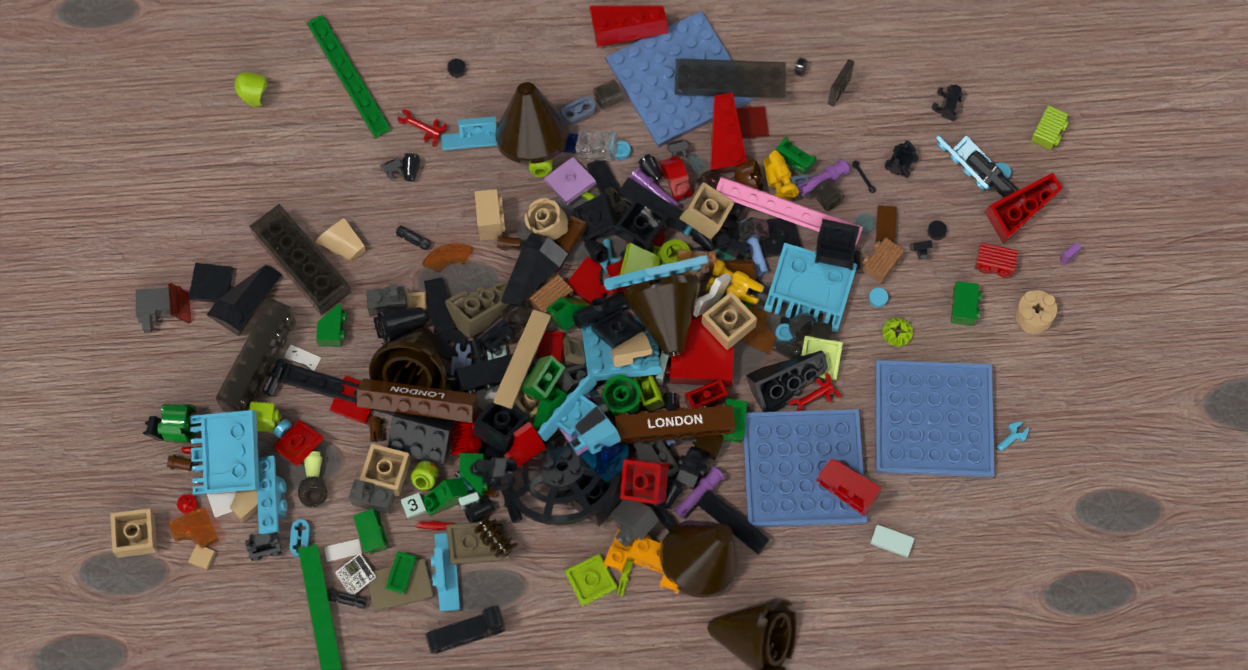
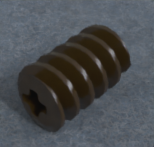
(499, 542)

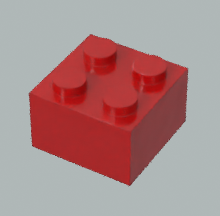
(644, 480)

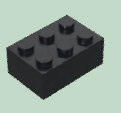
(421, 436)

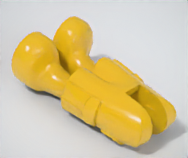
(779, 175)
(739, 285)

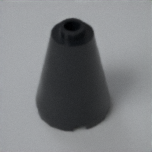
(396, 322)

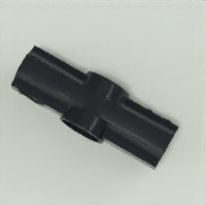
(990, 174)
(599, 309)

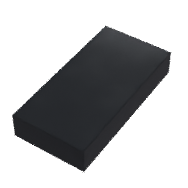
(601, 173)

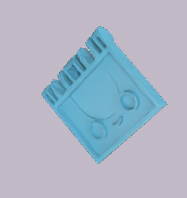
(655, 272)
(809, 285)
(600, 363)
(227, 452)

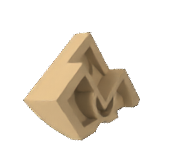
(342, 240)
(632, 348)
(244, 504)

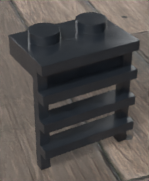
(836, 244)

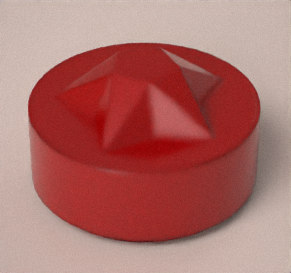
(187, 504)

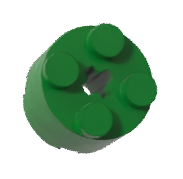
(627, 388)
(176, 422)

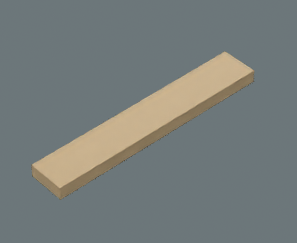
(522, 359)

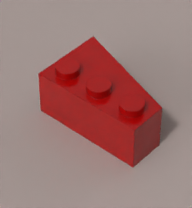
(849, 486)

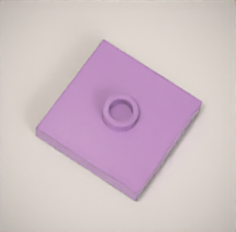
(570, 180)

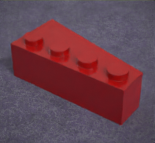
(627, 23)
(726, 136)
(1019, 207)

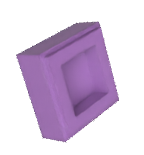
(1070, 253)

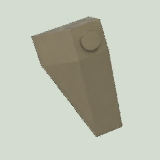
(477, 309)

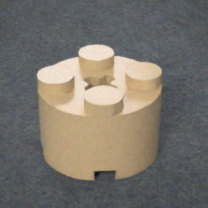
(546, 219)
(1038, 302)

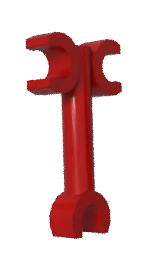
(432, 132)
(827, 388)

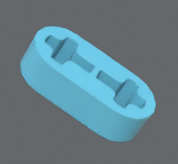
(295, 538)

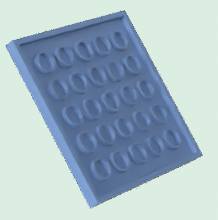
(648, 78)
(934, 418)
(783, 462)

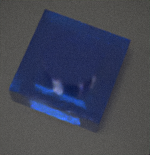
(572, 141)

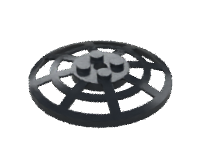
(561, 481)

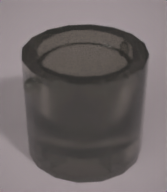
(608, 94)
(828, 194)

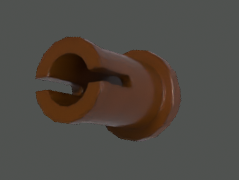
(508, 242)
(375, 428)
(179, 463)

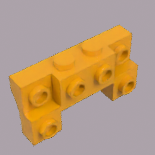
(641, 552)

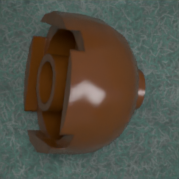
(749, 174)

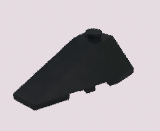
(534, 265)
(241, 302)
(782, 380)

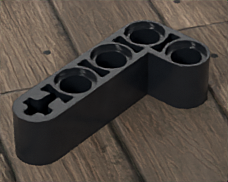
(466, 631)

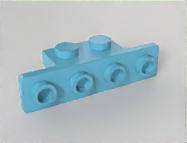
(472, 133)
(961, 153)
(571, 411)
(270, 496)
(445, 576)

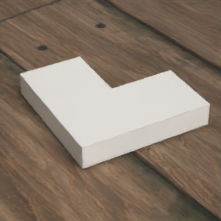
(715, 294)

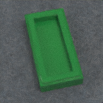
(401, 572)

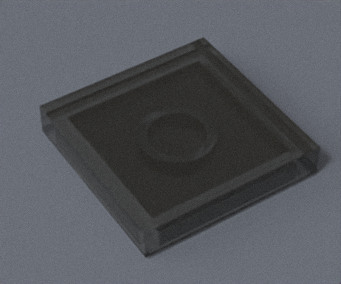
(841, 83)

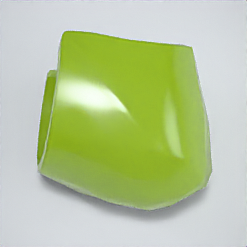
(250, 88)

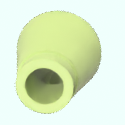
(313, 464)

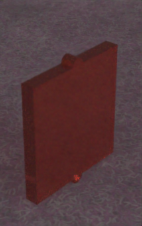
(753, 122)
(179, 303)

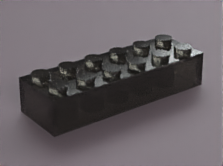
(300, 259)
(256, 357)

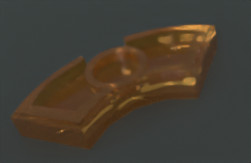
(447, 255)

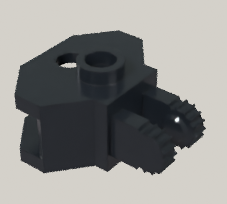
(692, 467)
(495, 472)

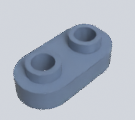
(577, 109)

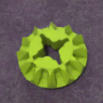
(673, 244)
(903, 338)

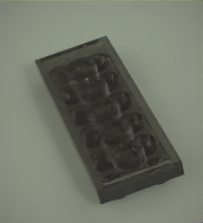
(719, 77)

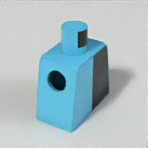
(594, 432)

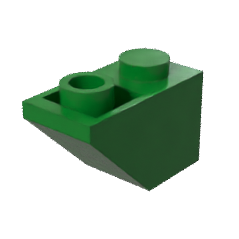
(563, 309)
(330, 328)
(548, 405)
(470, 479)
(444, 495)

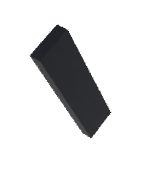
(631, 190)
(726, 515)

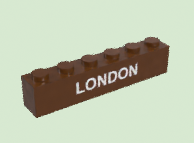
(417, 400)
(675, 424)

